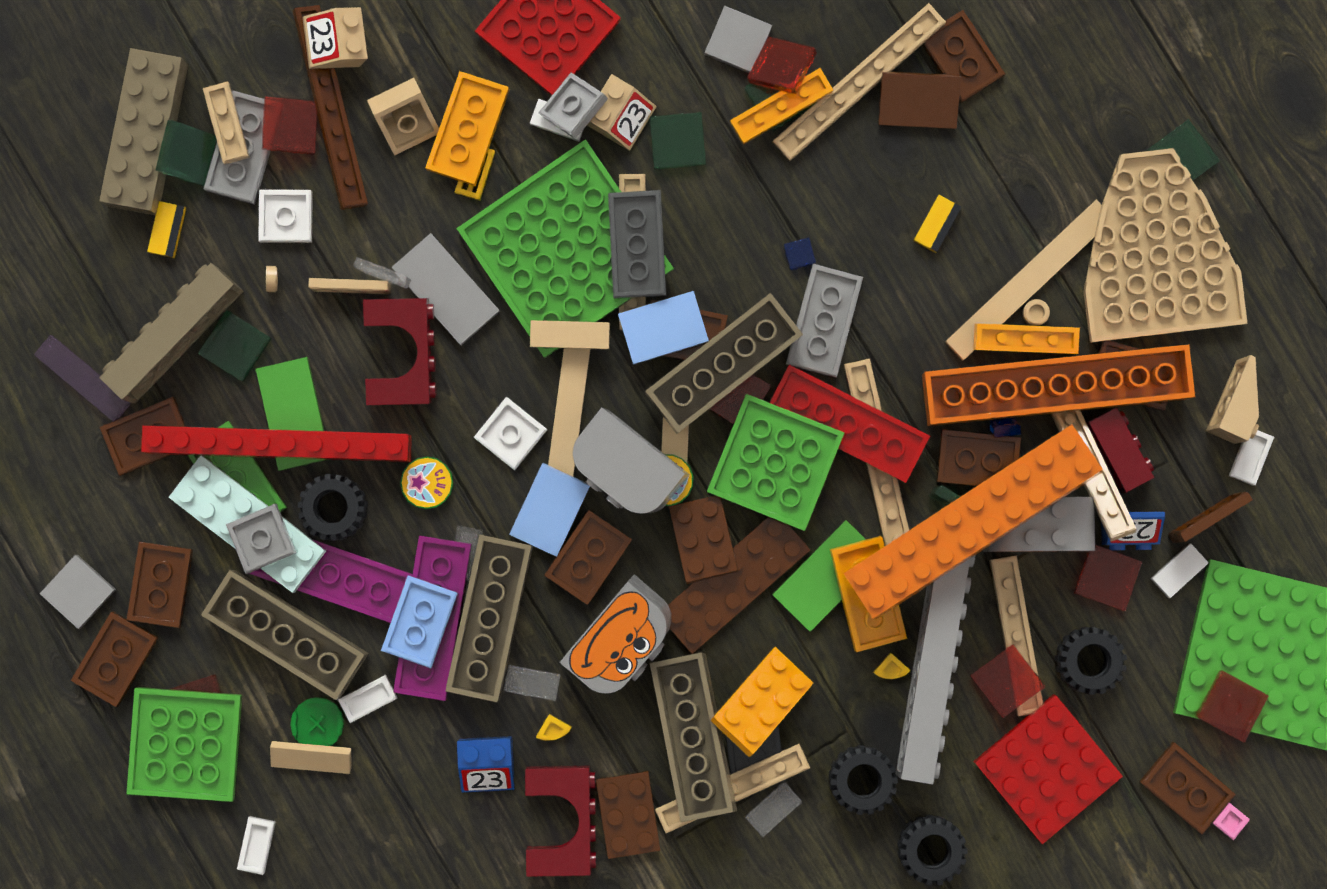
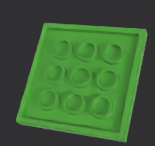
(775, 462)
(184, 744)

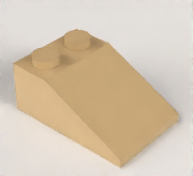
(1238, 405)

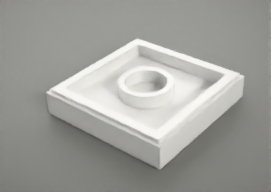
(285, 216)
(510, 433)

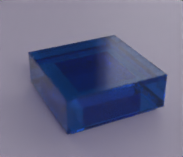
(799, 253)
(1005, 427)

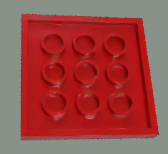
(548, 36)
(1048, 769)

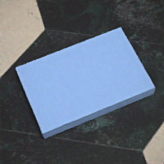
(663, 327)
(549, 509)
(419, 621)

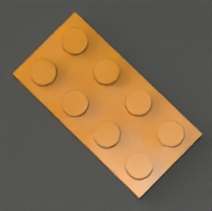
(467, 128)
(864, 630)
(761, 702)

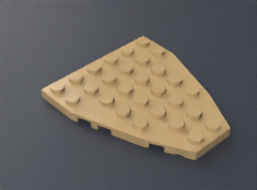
(1158, 255)

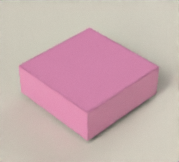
(1231, 821)

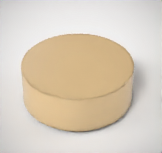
(271, 278)
(1035, 312)

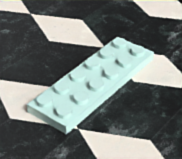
(219, 499)

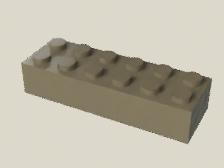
(147, 100)
(171, 333)
(723, 363)
(489, 618)
(284, 634)
(691, 739)

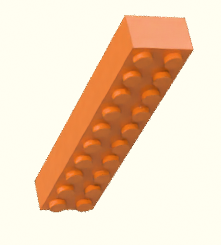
(1058, 385)
(973, 522)

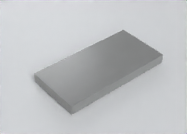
(244, 177)
(455, 296)
(824, 320)

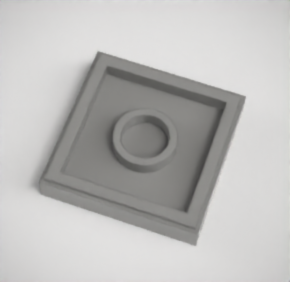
(737, 39)
(573, 105)
(261, 538)
(77, 591)

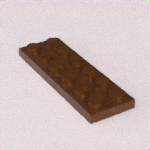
(715, 601)

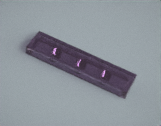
(81, 377)

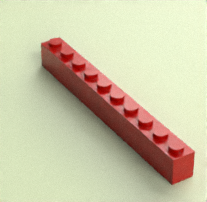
(276, 443)

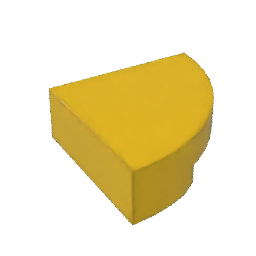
(891, 668)
(553, 729)

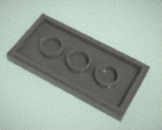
(637, 244)

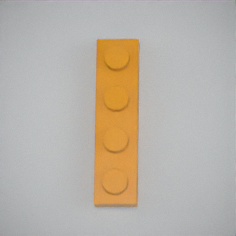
(781, 107)
(1026, 338)

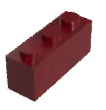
(1120, 450)

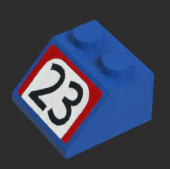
(1148, 532)
(486, 764)

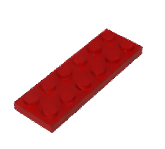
(868, 431)

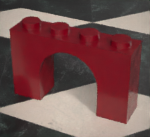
(415, 318)
(574, 856)

